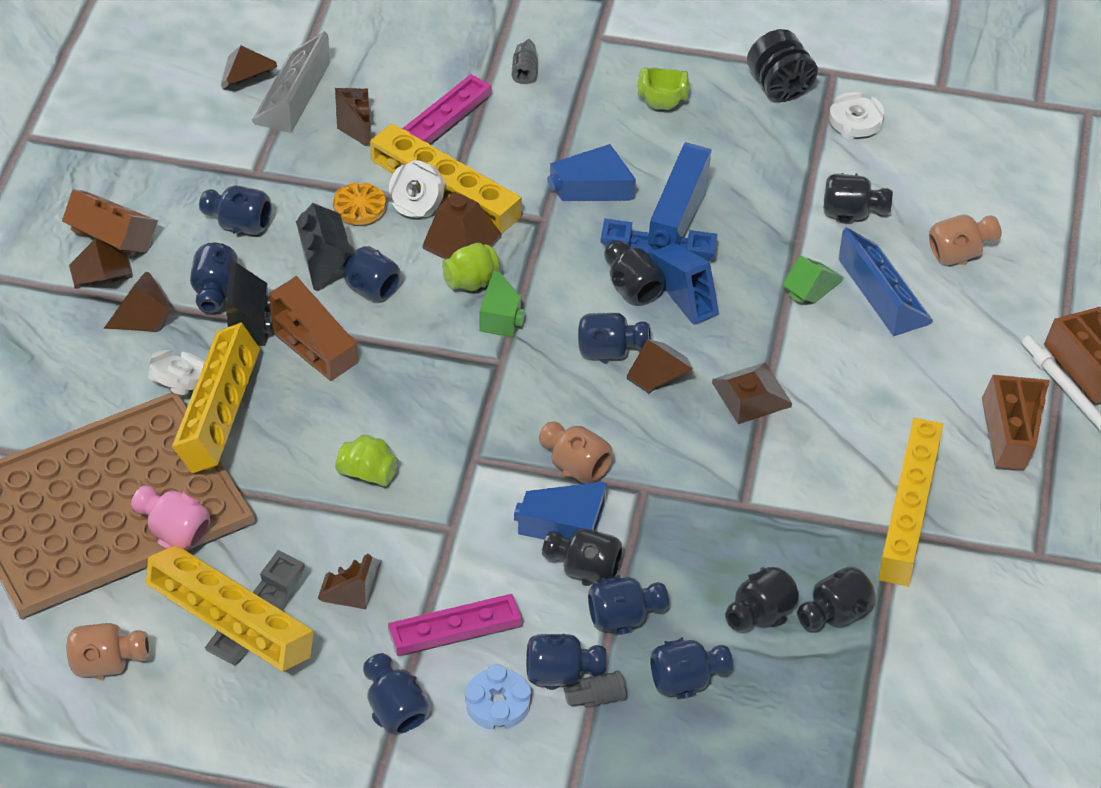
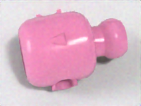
(172, 517)

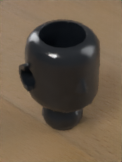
(851, 198)
(634, 273)
(585, 554)
(838, 599)
(763, 600)

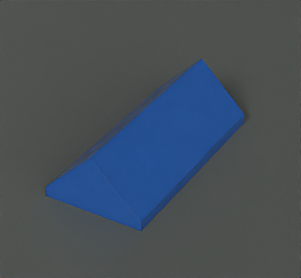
(881, 284)

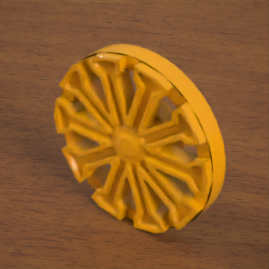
(359, 203)

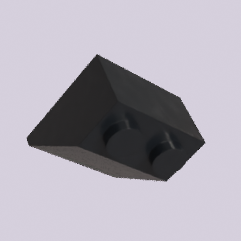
(322, 243)
(248, 303)

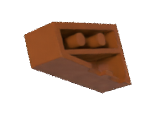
(109, 222)
(311, 330)
(1077, 347)
(1014, 418)

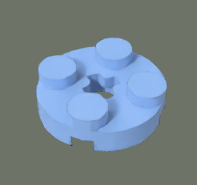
(497, 681)

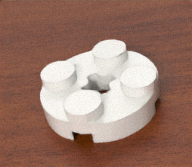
(867, 122)
(431, 189)
(175, 371)

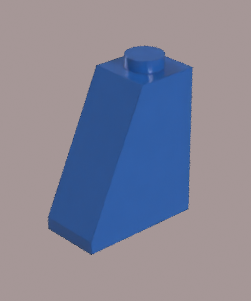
(592, 177)
(688, 281)
(561, 509)

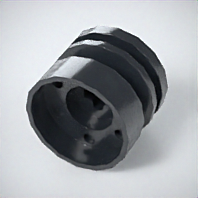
(782, 65)

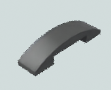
(276, 587)

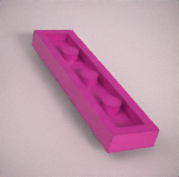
(449, 109)
(454, 624)

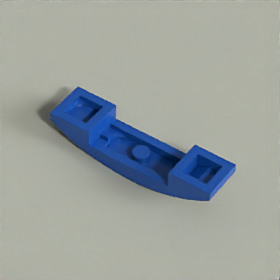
(698, 242)

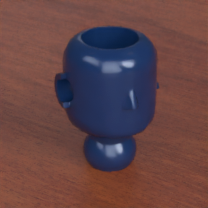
(238, 209)
(371, 273)
(211, 275)
(609, 336)
(622, 604)
(559, 660)
(686, 667)
(394, 696)

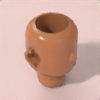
(962, 238)
(577, 451)
(104, 649)

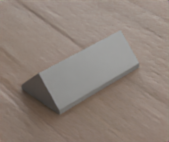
(294, 85)

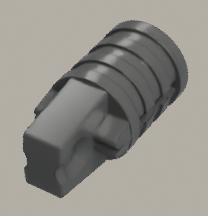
(524, 62)
(596, 690)

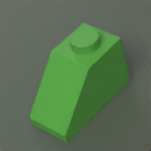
(811, 280)
(500, 308)

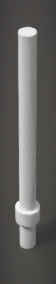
(1045, 360)

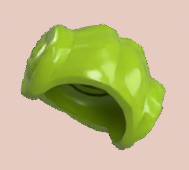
(663, 87)
(470, 267)
(367, 459)

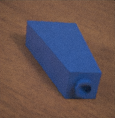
(680, 196)

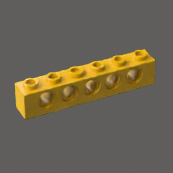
(399, 147)
(216, 398)
(910, 502)
(229, 608)

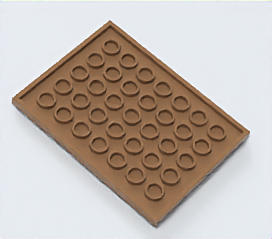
(70, 504)

